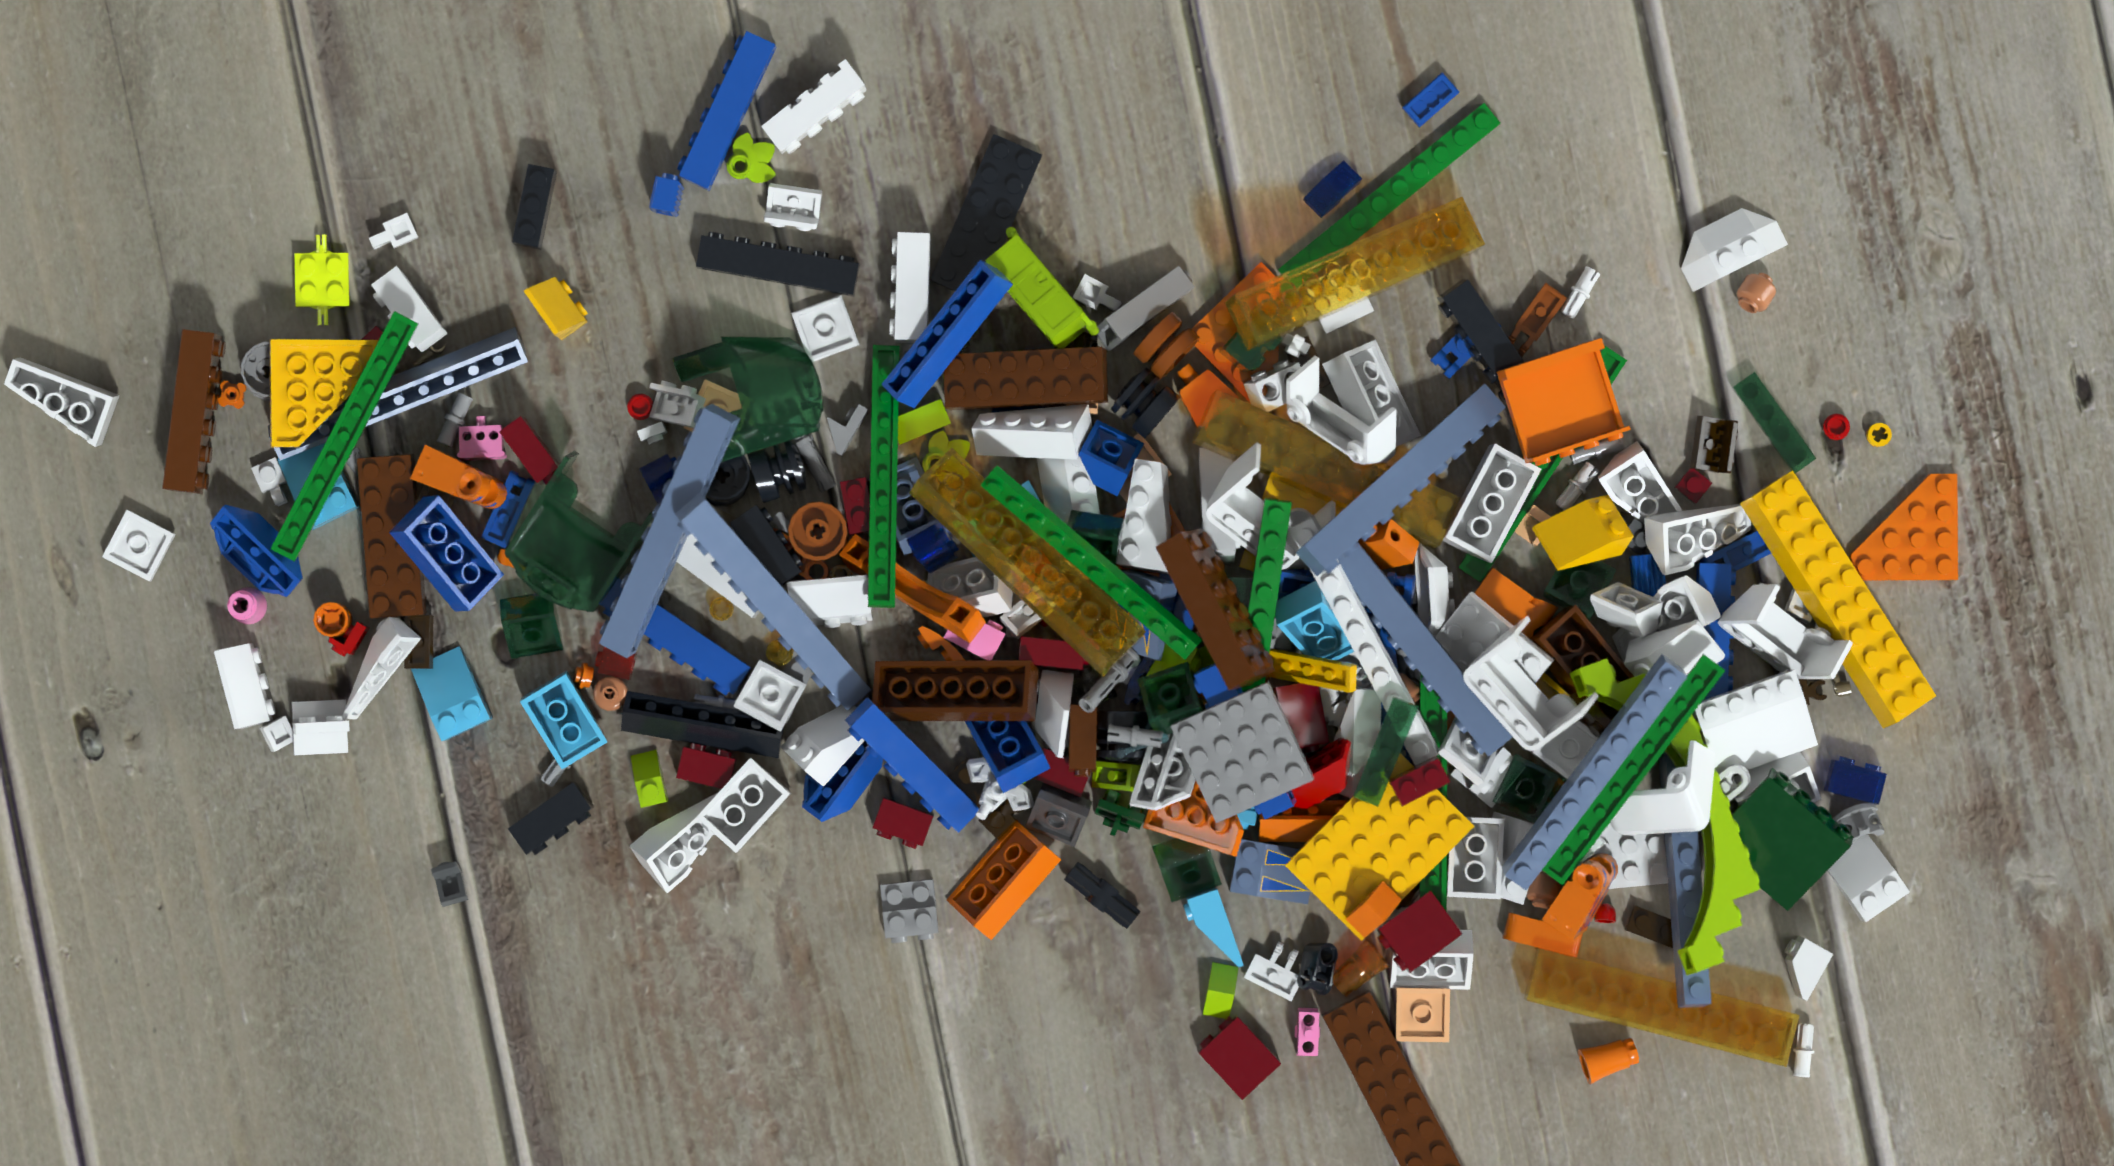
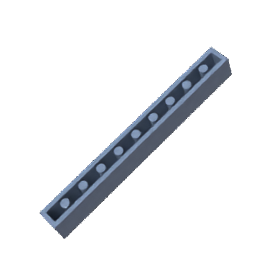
(431, 382)
(1400, 480)
(664, 538)
(772, 601)
(1423, 651)
(1594, 772)
(1684, 900)

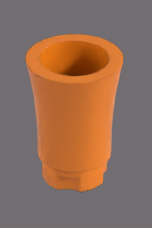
(1607, 1059)

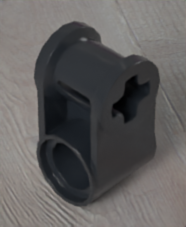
(1318, 966)

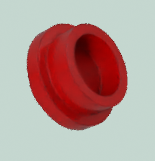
(640, 406)
(1836, 426)

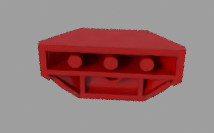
(1330, 772)

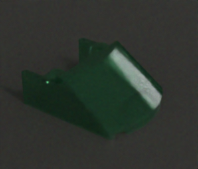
(774, 385)
(567, 553)

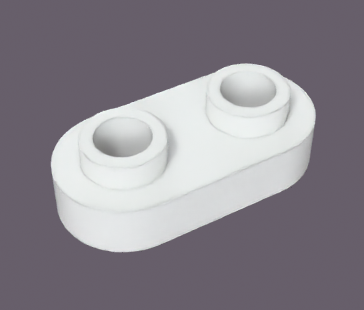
(1729, 785)

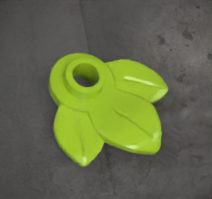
(754, 156)
(940, 445)

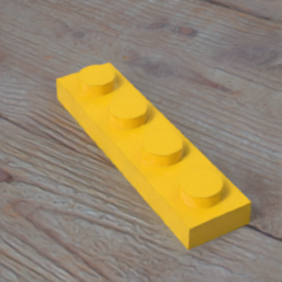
(1314, 670)

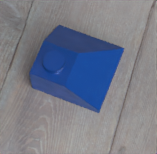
(1109, 456)

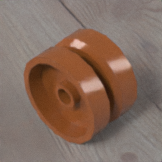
(1162, 341)
(802, 527)

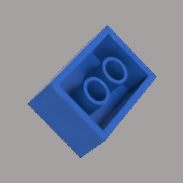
(1009, 751)

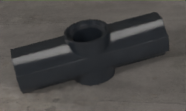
(1102, 895)

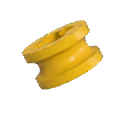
(1881, 442)

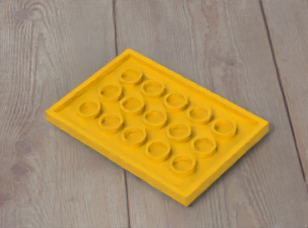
(1378, 844)

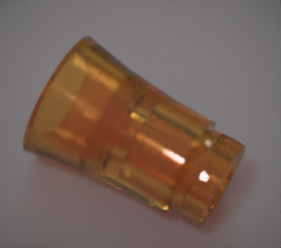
(1359, 968)

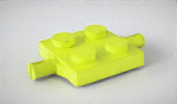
(321, 279)

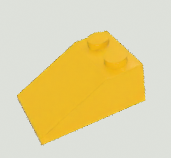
(556, 306)
(1584, 533)

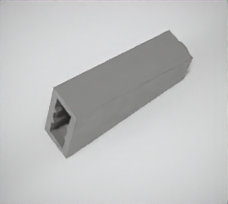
(1144, 308)

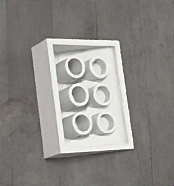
(1756, 722)

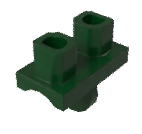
(1117, 816)

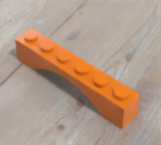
(937, 605)

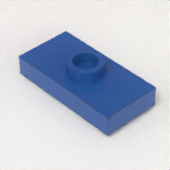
(1430, 100)

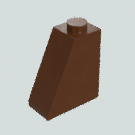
(1082, 741)

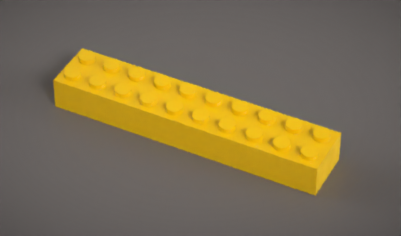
(1838, 598)

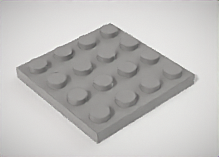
(1242, 752)

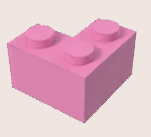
(985, 642)

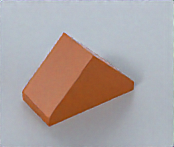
(1374, 909)

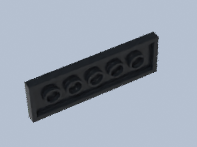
(987, 210)

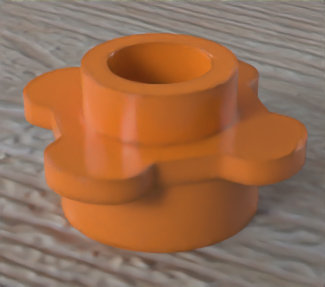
(237, 400)

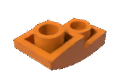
(934, 640)

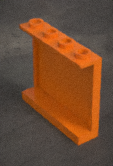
(1561, 402)

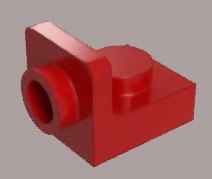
(354, 636)

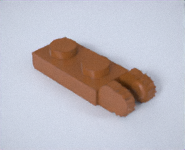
(1537, 316)

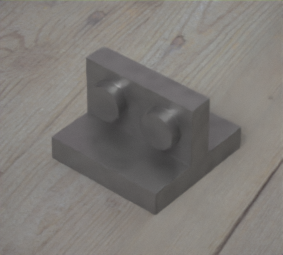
(1059, 814)

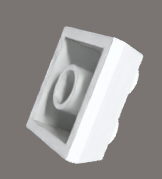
(1627, 609)
(1805, 965)

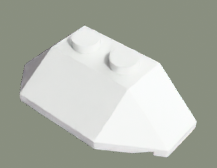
(1729, 246)
(1432, 590)
(1163, 777)

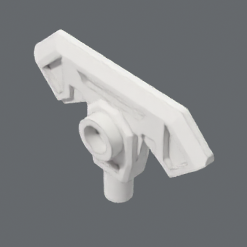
(992, 795)

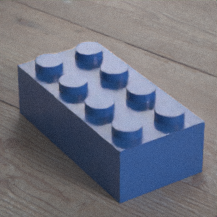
(446, 553)

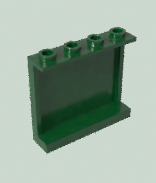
(1788, 838)

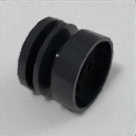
(1144, 402)
(777, 470)
(735, 485)
(1124, 719)

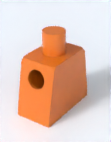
(1199, 390)
(1390, 545)

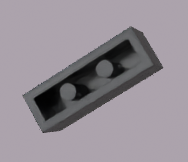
(534, 206)
(767, 544)
(551, 819)

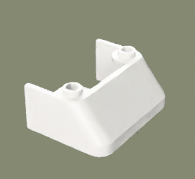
(1334, 424)
(1240, 511)
(1781, 638)
(1515, 697)
(1679, 807)

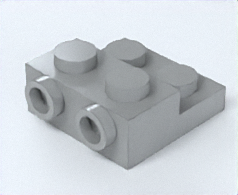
(909, 910)

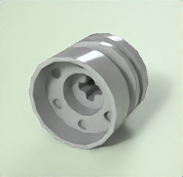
(253, 370)

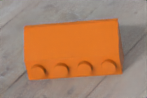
(1003, 880)

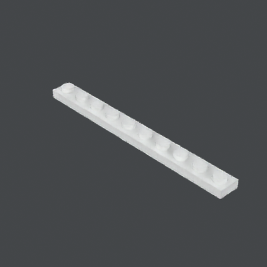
(1367, 645)

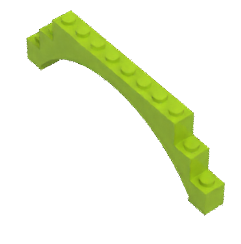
(1726, 858)

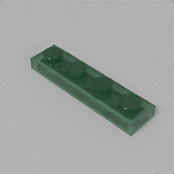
(1774, 422)
(1385, 751)

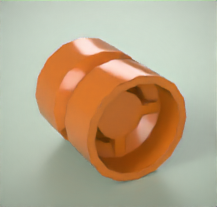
(332, 619)

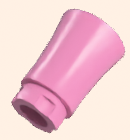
(255, 609)

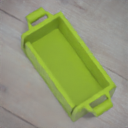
(1040, 293)

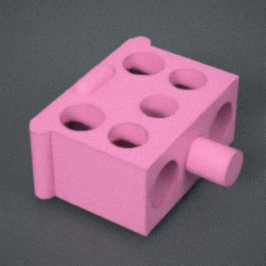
(481, 449)
(1307, 1032)

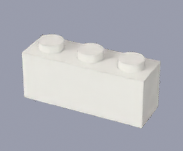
(401, 296)

